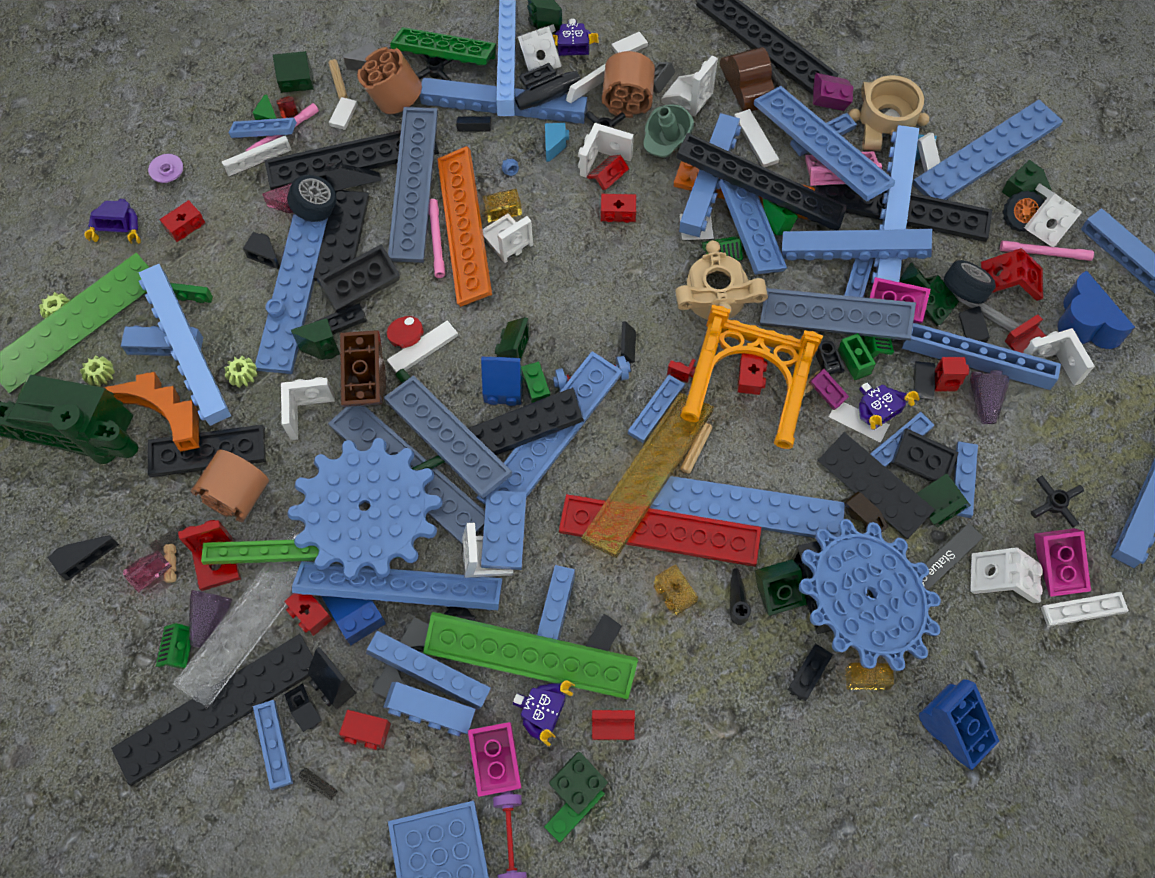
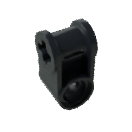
(829, 361)

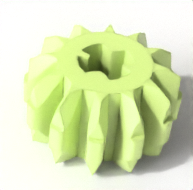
(52, 304)
(97, 371)
(240, 371)

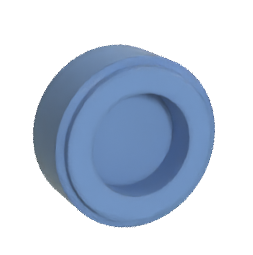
(275, 307)

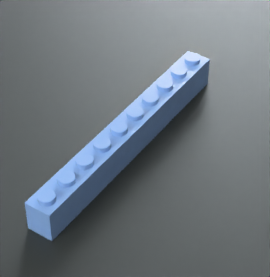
(506, 58)
(897, 197)
(184, 345)

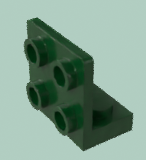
(940, 300)
(945, 499)

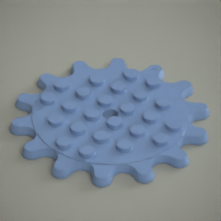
(368, 536)
(875, 625)

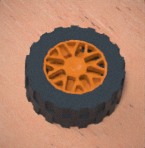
(1021, 209)

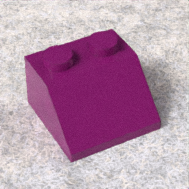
(832, 92)

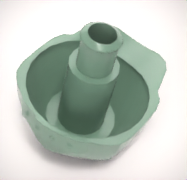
(667, 130)

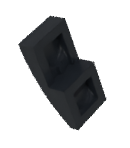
(924, 379)

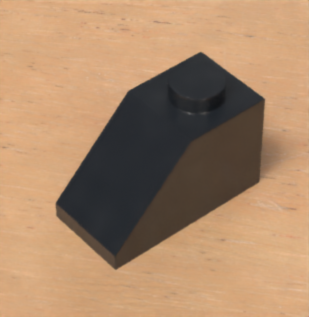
(261, 250)
(302, 707)

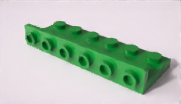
(444, 46)

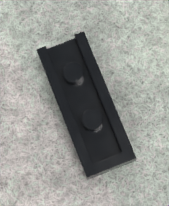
(346, 318)
(810, 672)

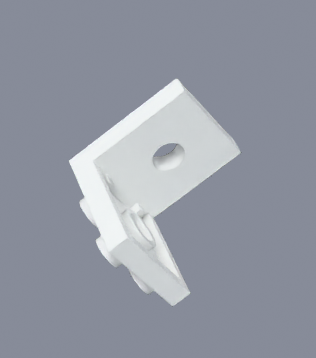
(540, 40)
(604, 140)
(1052, 208)
(508, 236)
(1067, 349)
(302, 393)
(473, 554)
(1013, 572)

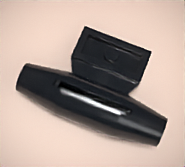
(543, 86)

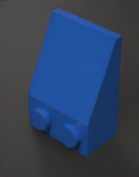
(502, 380)
(354, 616)

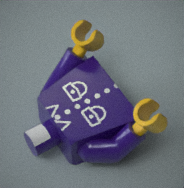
(574, 39)
(114, 217)
(883, 404)
(543, 708)

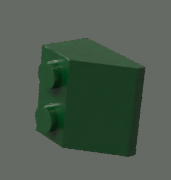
(544, 13)
(293, 72)
(1026, 179)
(316, 339)
(514, 339)
(780, 587)

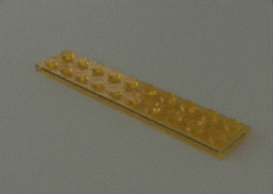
(644, 479)

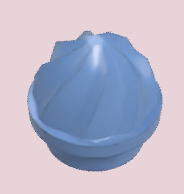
(510, 167)

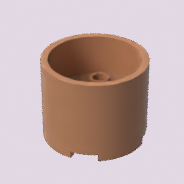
(389, 80)
(628, 83)
(230, 485)

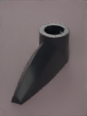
(738, 599)

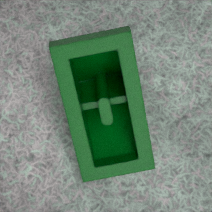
(264, 109)

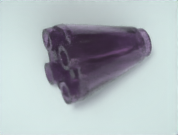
(989, 394)
(205, 615)

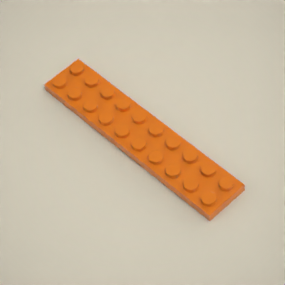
(464, 227)

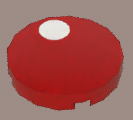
(405, 331)

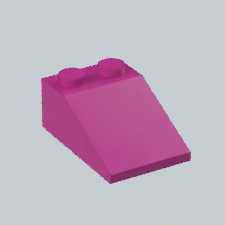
(899, 291)
(1063, 561)
(494, 759)

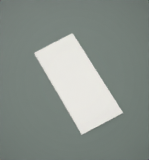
(850, 417)

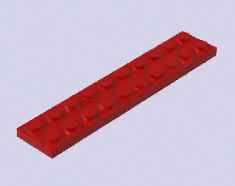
(673, 532)

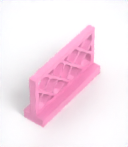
(822, 175)

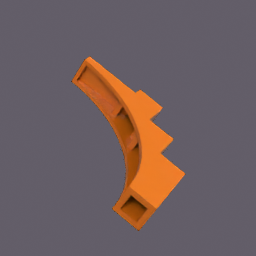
(166, 401)

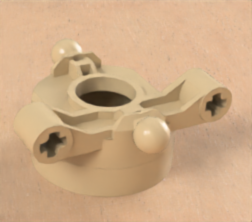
(891, 93)
(700, 296)

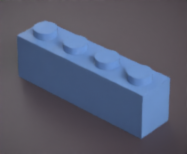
(150, 341)
(556, 602)
(428, 708)

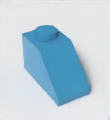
(555, 139)

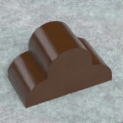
(748, 75)
(362, 369)

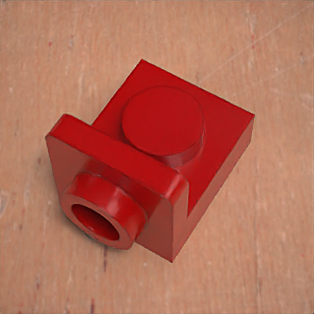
(680, 371)

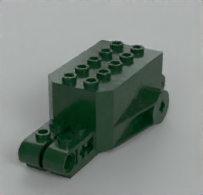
(69, 418)

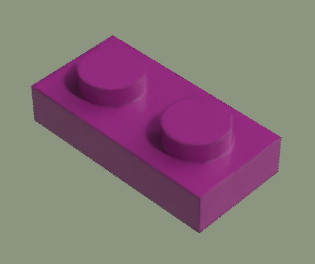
(828, 389)

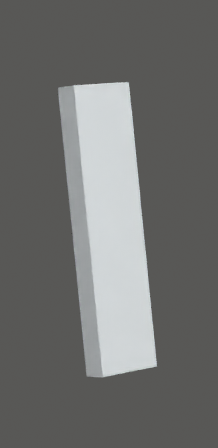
(586, 84)
(757, 139)
(256, 155)
(427, 345)
(1084, 609)

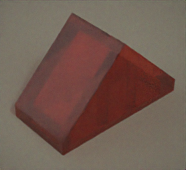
(288, 106)

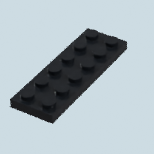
(342, 231)
(530, 422)
(244, 442)
(865, 474)

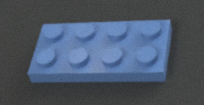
(503, 530)

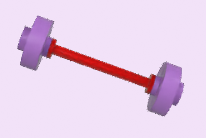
(507, 801)

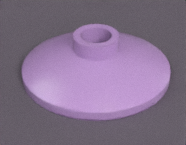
(165, 168)

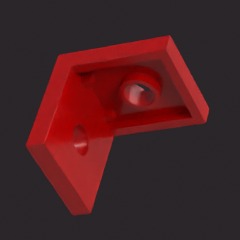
(1017, 270)
(193, 539)

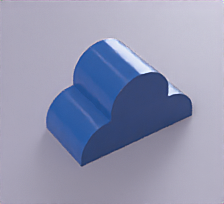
(1094, 315)
(961, 722)

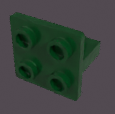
(578, 782)

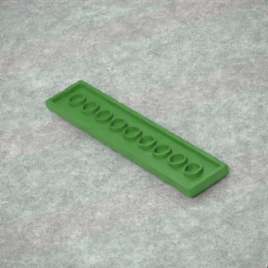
(71, 323)
(530, 655)

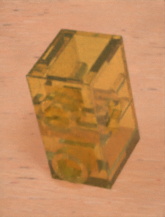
(502, 203)
(675, 579)
(861, 678)

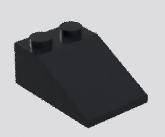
(329, 680)

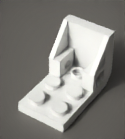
(694, 89)

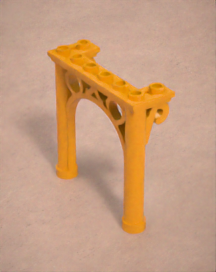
(801, 351)

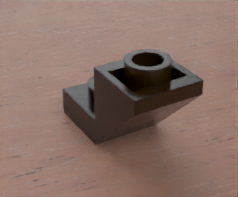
(863, 510)

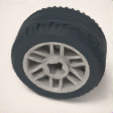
(311, 198)
(969, 282)

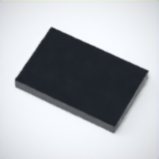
(923, 456)

